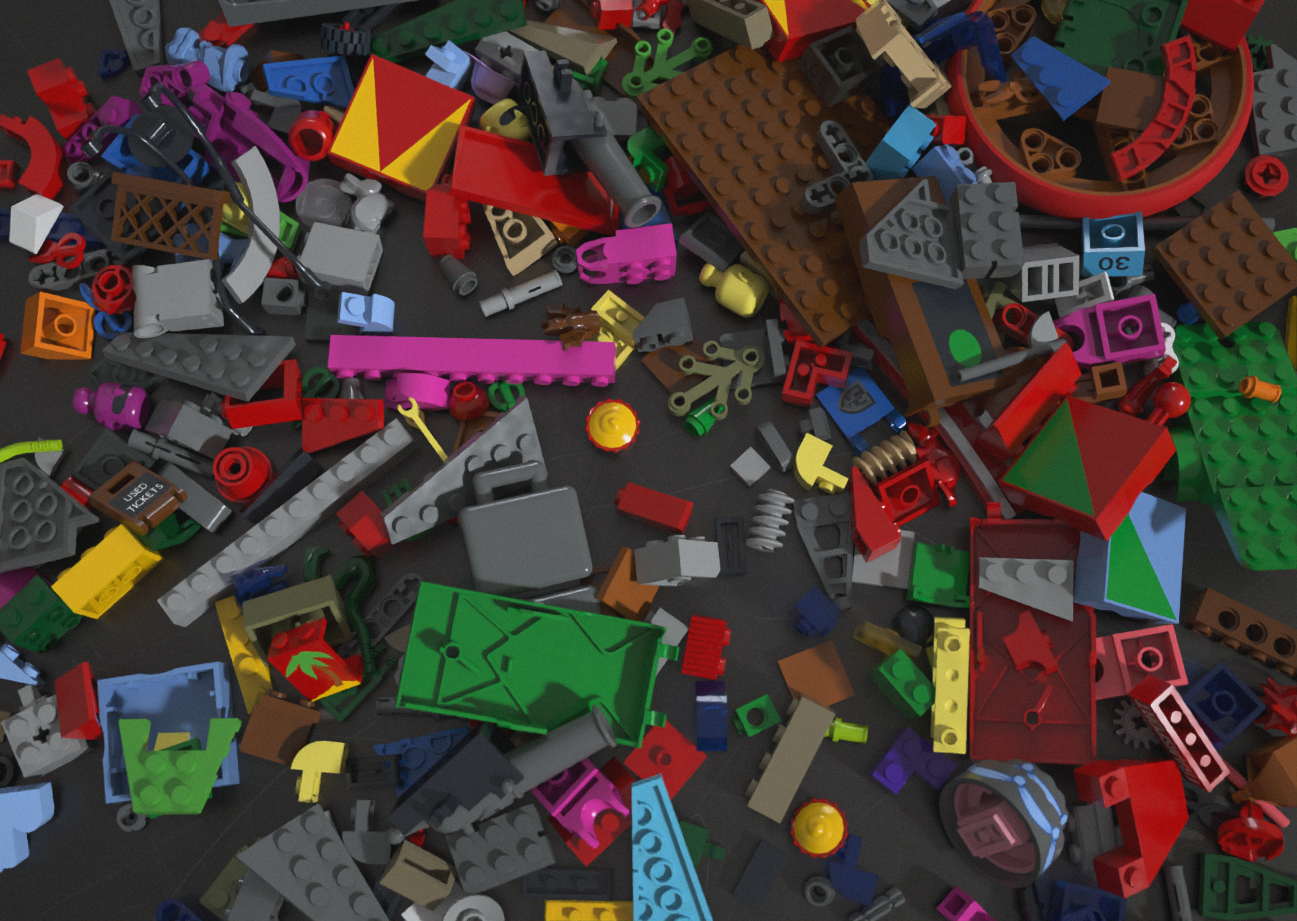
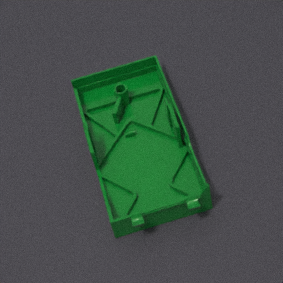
(529, 663)

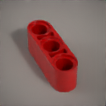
(1022, 320)

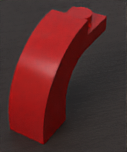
(48, 162)

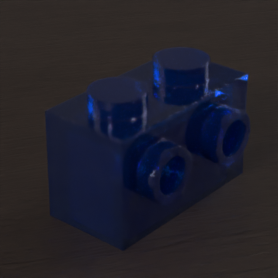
(814, 614)

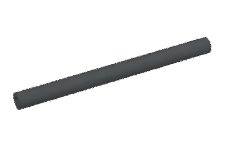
(1007, 361)

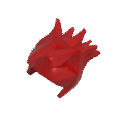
(1281, 707)

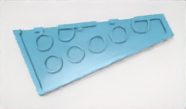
(662, 867)

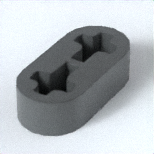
(775, 446)

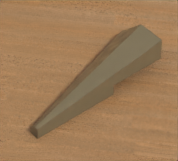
(579, 47)

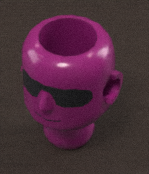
(114, 405)

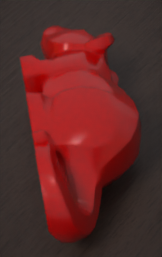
(942, 461)

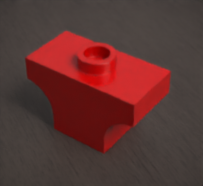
(1030, 646)

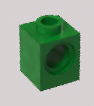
(769, 716)

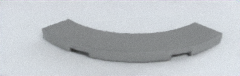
(260, 251)

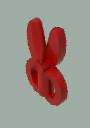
(61, 250)

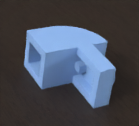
(450, 65)
(371, 313)

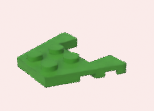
(173, 779)

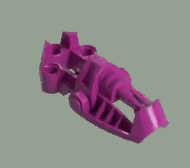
(228, 123)

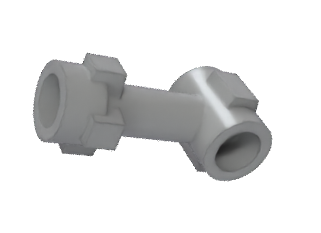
(212, 405)

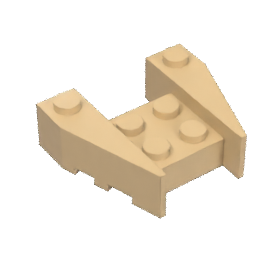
(884, 33)

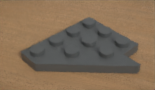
(1274, 104)
(915, 241)
(36, 517)

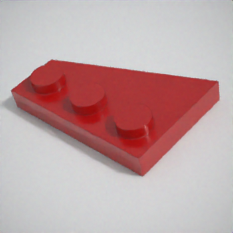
(336, 420)

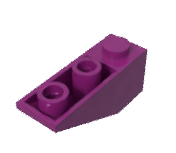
(113, 112)

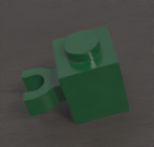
(696, 843)

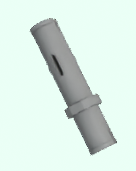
(520, 293)

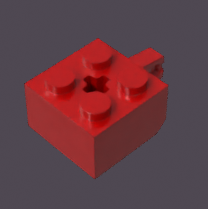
(446, 221)

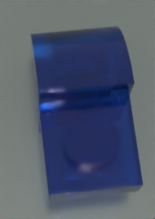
(711, 716)
(848, 880)

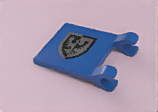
(936, 26)
(859, 408)

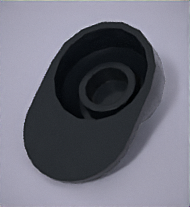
(916, 621)

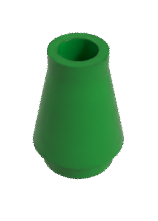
(700, 419)

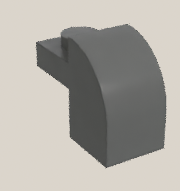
(281, 109)
(363, 842)

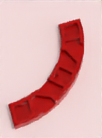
(1171, 115)

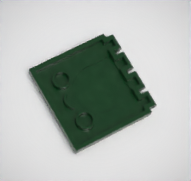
(1119, 33)

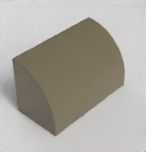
(419, 875)

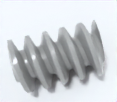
(768, 521)

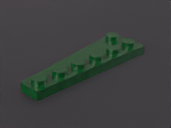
(456, 21)

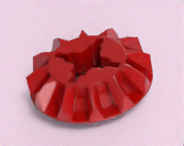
(1273, 168)

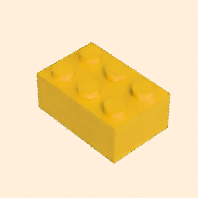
(106, 572)

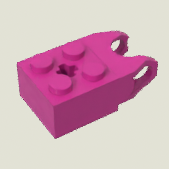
(630, 256)
(1104, 334)
(578, 796)

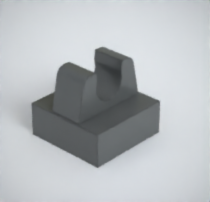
(816, 425)

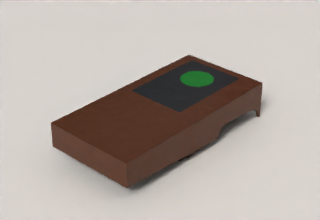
(928, 324)

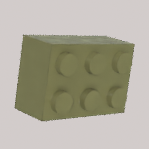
(292, 608)

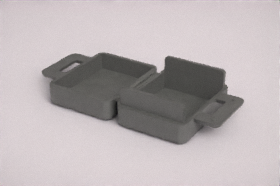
(528, 542)

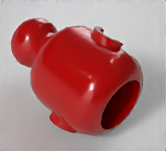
(311, 135)

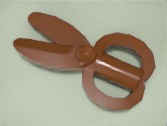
(1006, 90)

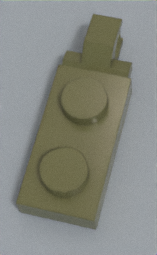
(222, 891)

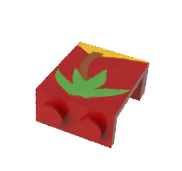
(312, 663)

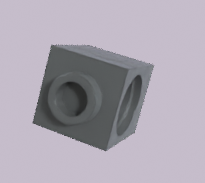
(276, 288)

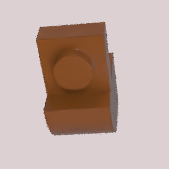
(1101, 384)

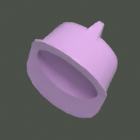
(489, 84)

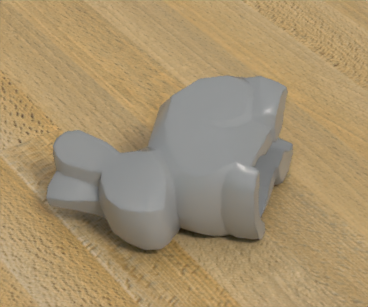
(371, 205)

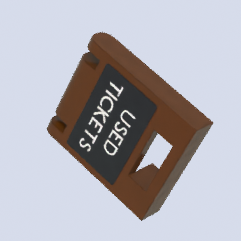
(144, 497)

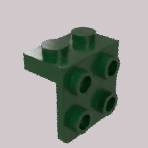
(37, 617)

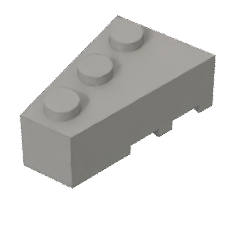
(1031, 582)

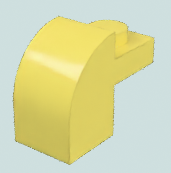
(810, 467)
(315, 759)

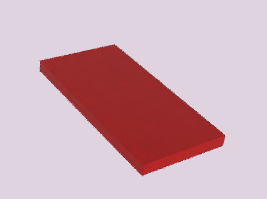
(510, 177)

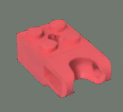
(1121, 665)

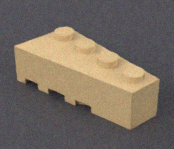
(520, 237)

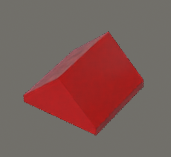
(908, 492)
(79, 704)

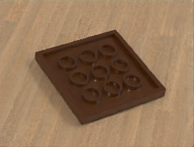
(1228, 264)

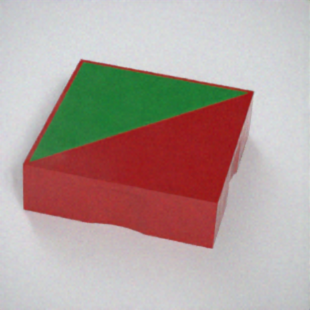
(1087, 466)

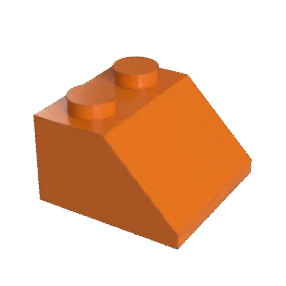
(57, 328)

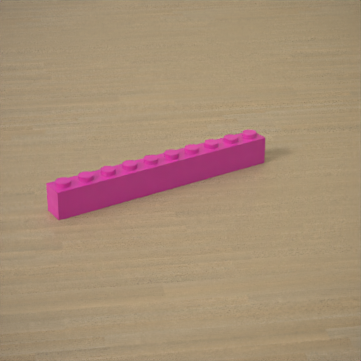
(472, 359)

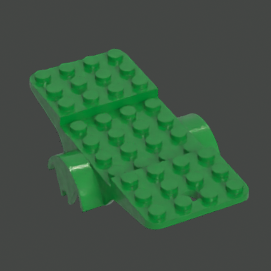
(1238, 448)

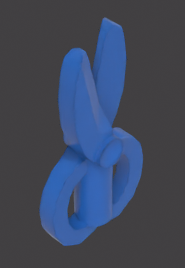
(112, 319)

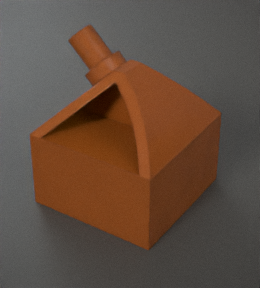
(1271, 773)

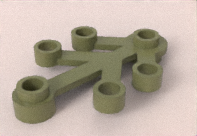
(719, 377)

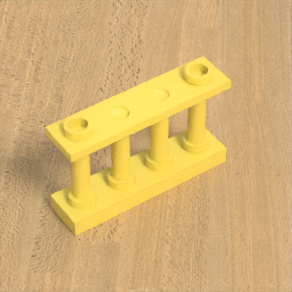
(950, 685)

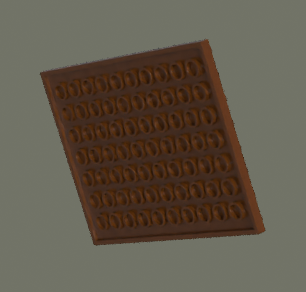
(752, 150)

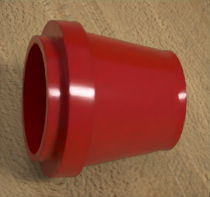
(254, 473)

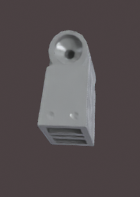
(1046, 273)
(175, 298)

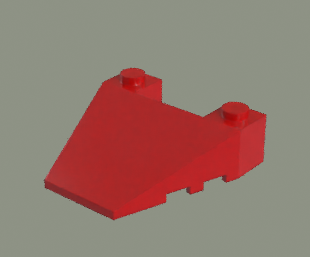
(1149, 815)

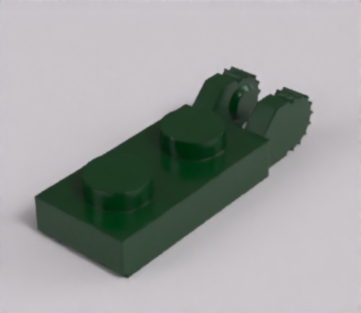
(346, 701)

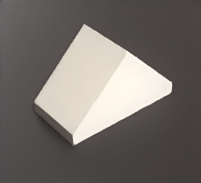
(32, 221)
(1091, 292)

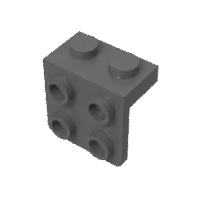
(770, 342)

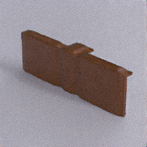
(621, 59)

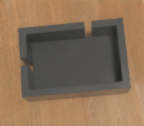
(988, 229)
(501, 850)

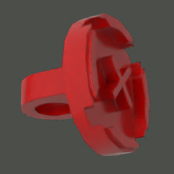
(1250, 835)

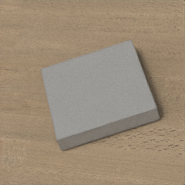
(887, 570)

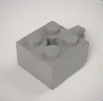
(676, 561)
(29, 737)

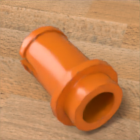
(1253, 387)

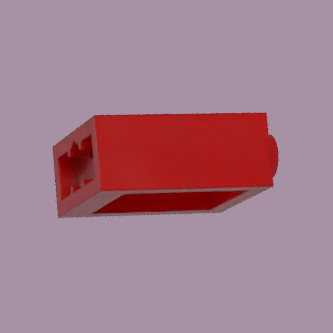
(269, 411)

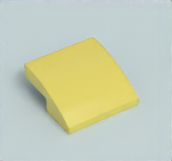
(616, 325)

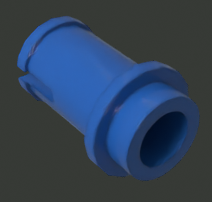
(1187, 313)

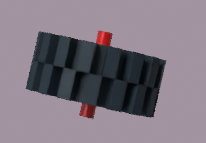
(345, 38)

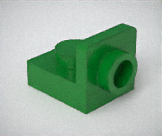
(594, 78)

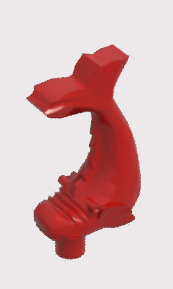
(1138, 395)

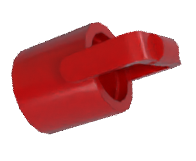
(679, 187)

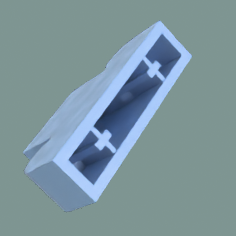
(22, 811)

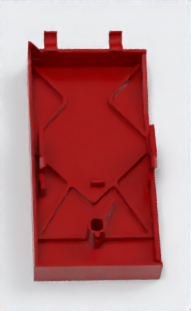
(1026, 710)

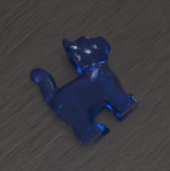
(257, 583)

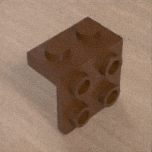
(278, 727)

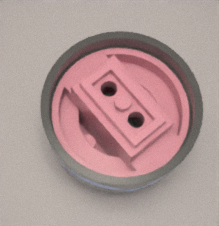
(1005, 820)

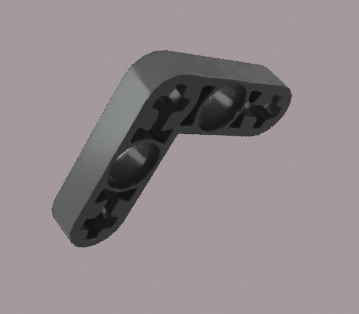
(845, 171)

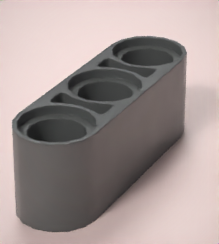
(200, 503)

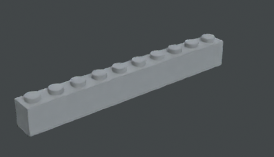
(288, 523)

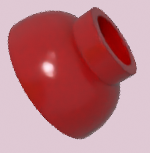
(468, 401)

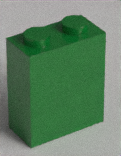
(903, 684)

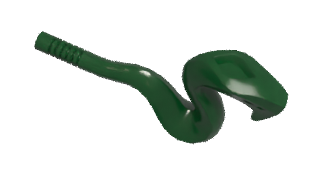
(367, 578)

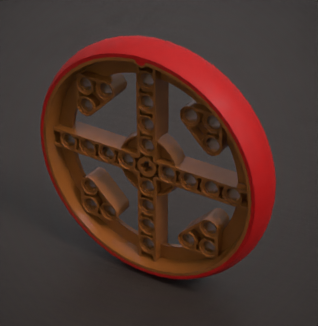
(1056, 191)

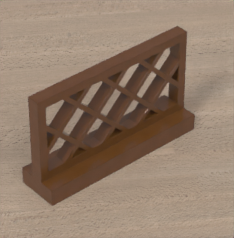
(177, 193)

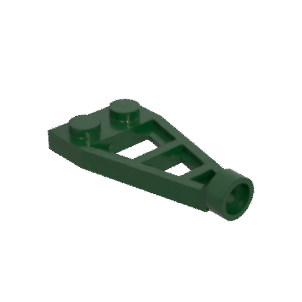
(1218, 889)

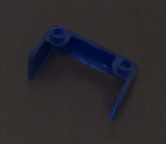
(968, 32)

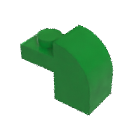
(646, 153)

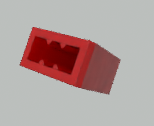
(654, 509)

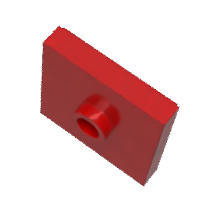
(666, 753)

